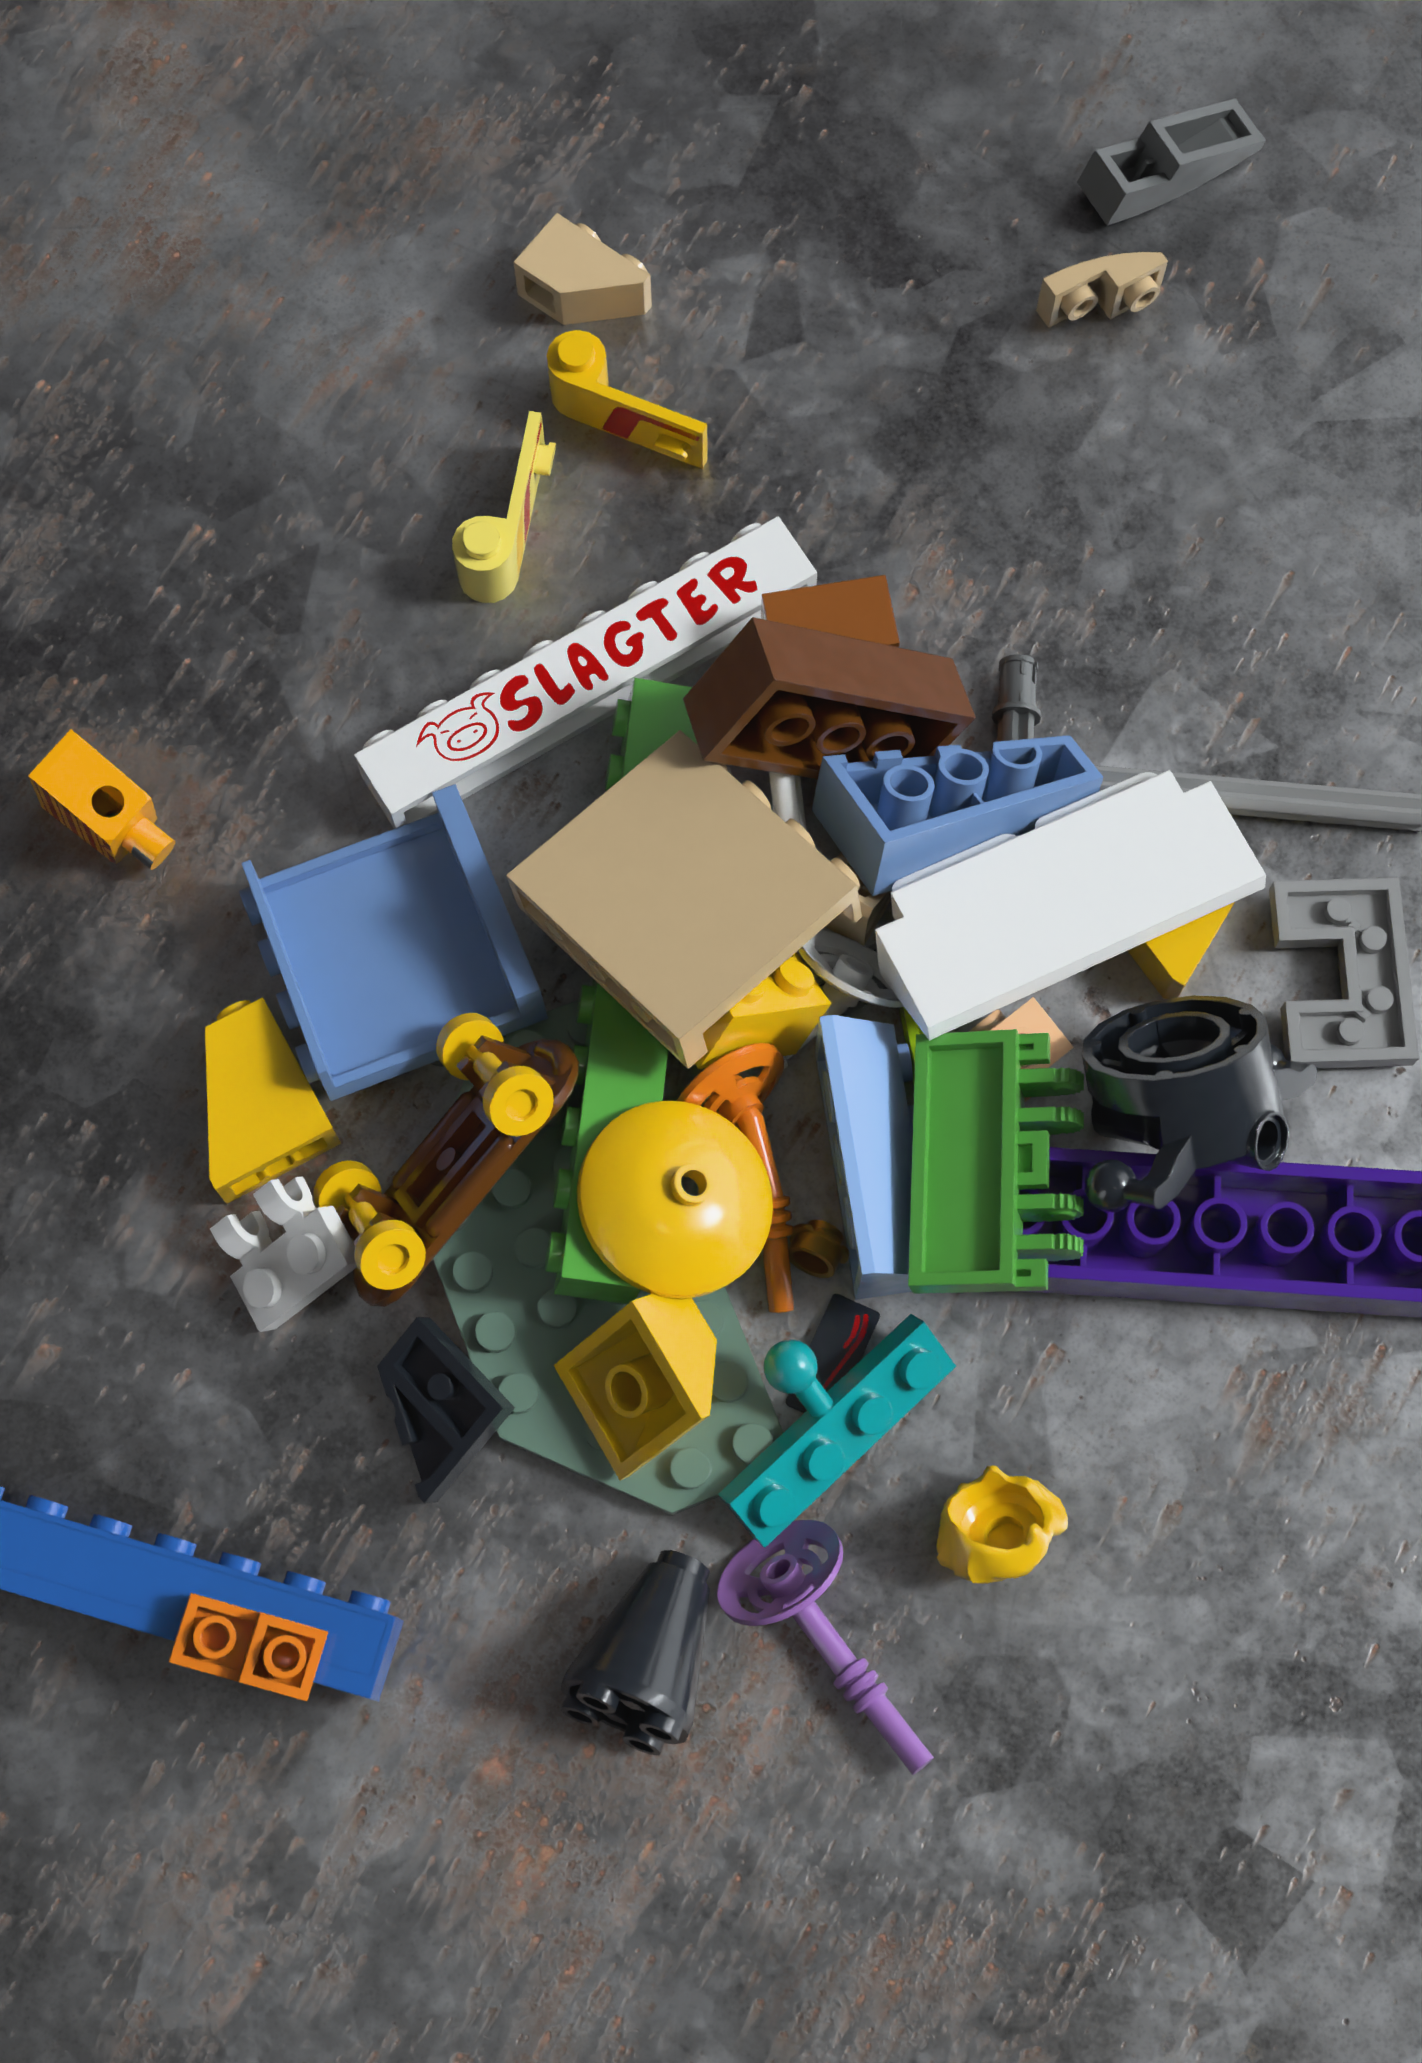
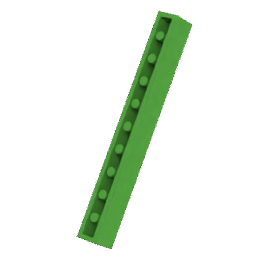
(620, 1057)

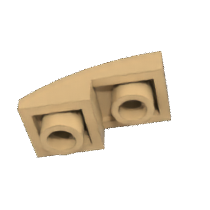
(1113, 281)

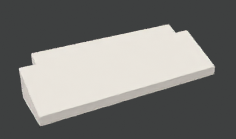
(1060, 898)

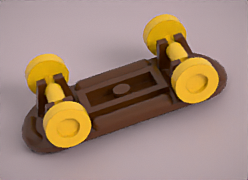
(456, 1162)

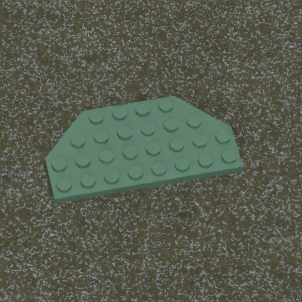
(522, 1329)

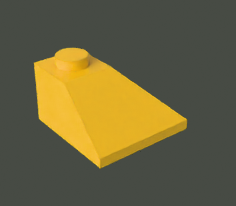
(643, 1378)

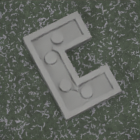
(1376, 1012)

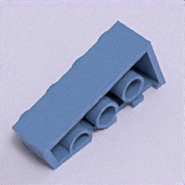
(919, 810)

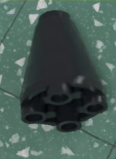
(645, 1657)

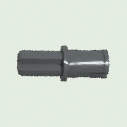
(1016, 705)

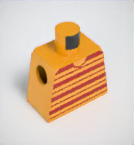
(84, 788)

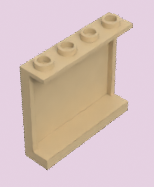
(682, 892)

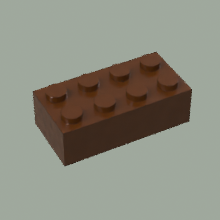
(804, 694)

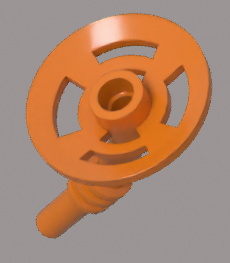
(741, 1104)

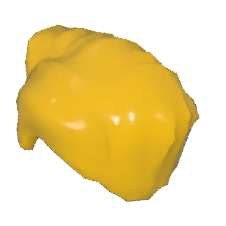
(998, 1527)

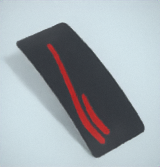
(839, 1341)

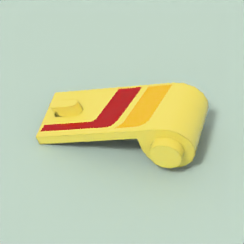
(491, 548)

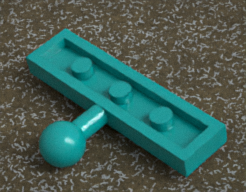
(837, 1422)

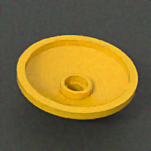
(646, 1221)

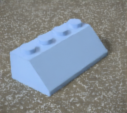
(869, 1146)

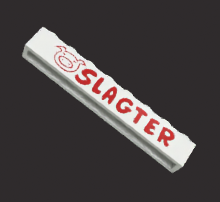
(578, 678)

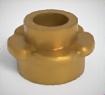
(817, 1248)

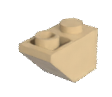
(579, 277)

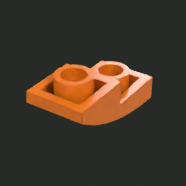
(248, 1646)

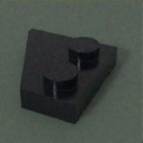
(440, 1405)

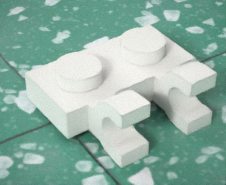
(297, 1266)

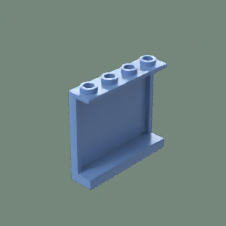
(391, 948)

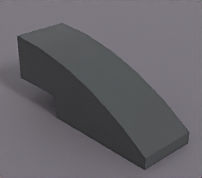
(1168, 159)

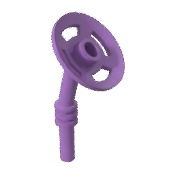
(795, 1596)

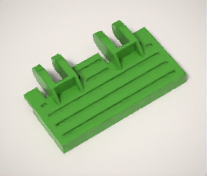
(975, 1155)

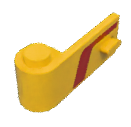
(582, 393)

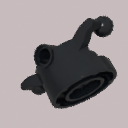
(1195, 1086)

